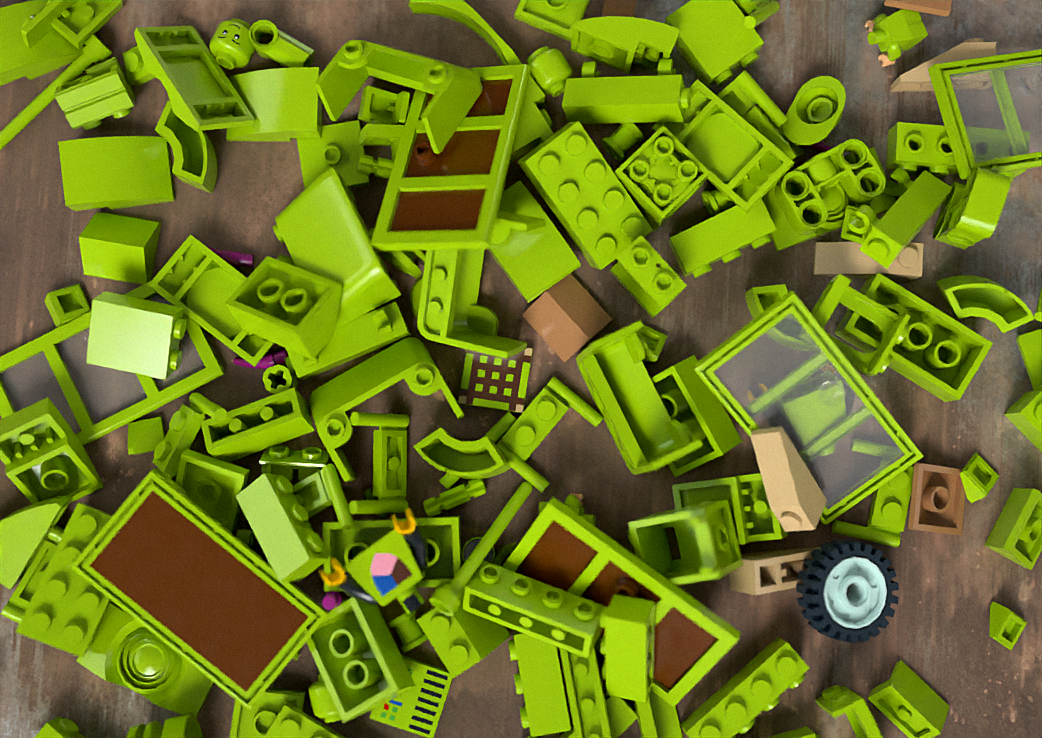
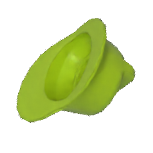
(815, 111)

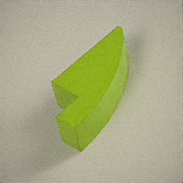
(24, 534)

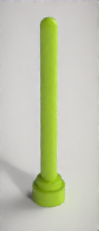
(93, 52)
(447, 598)

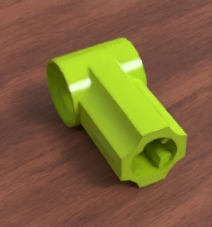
(282, 48)

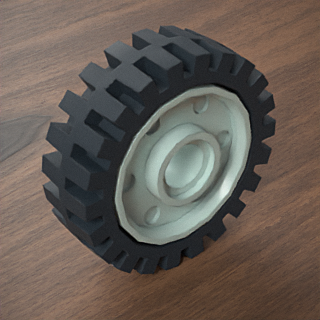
(869, 595)

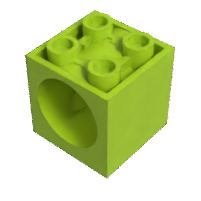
(661, 177)

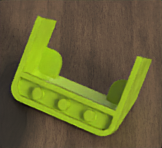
(453, 85)
(451, 291)
(330, 401)
(631, 402)

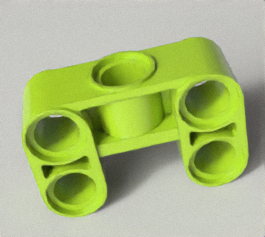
(824, 173)
(972, 209)

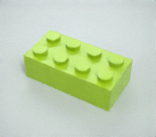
(585, 195)
(935, 352)
(442, 539)
(66, 605)

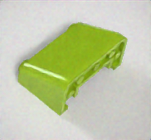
(332, 242)

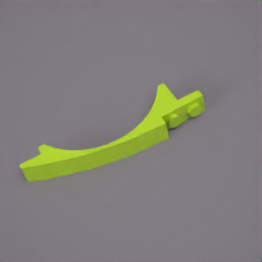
(533, 124)

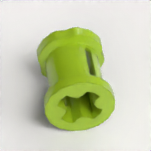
(622, 140)
(716, 202)
(280, 370)
(408, 630)

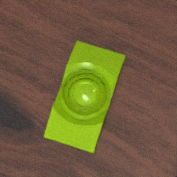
(192, 78)
(736, 154)
(835, 202)
(202, 285)
(139, 660)

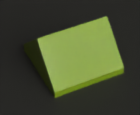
(119, 247)
(1019, 528)

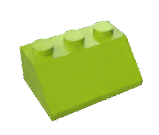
(287, 306)
(695, 404)
(358, 659)

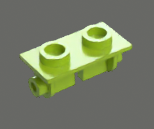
(282, 461)

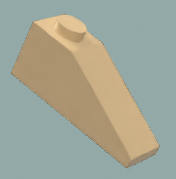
(919, 78)
(849, 261)
(787, 481)
(769, 571)

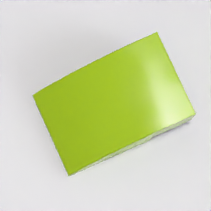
(624, 41)
(20, 60)
(281, 103)
(115, 172)
(534, 257)
(45, 454)
(747, 503)

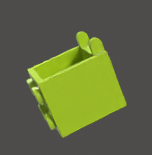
(704, 540)

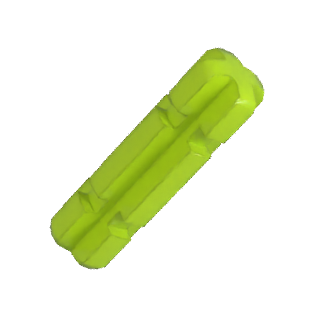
(380, 167)
(454, 497)

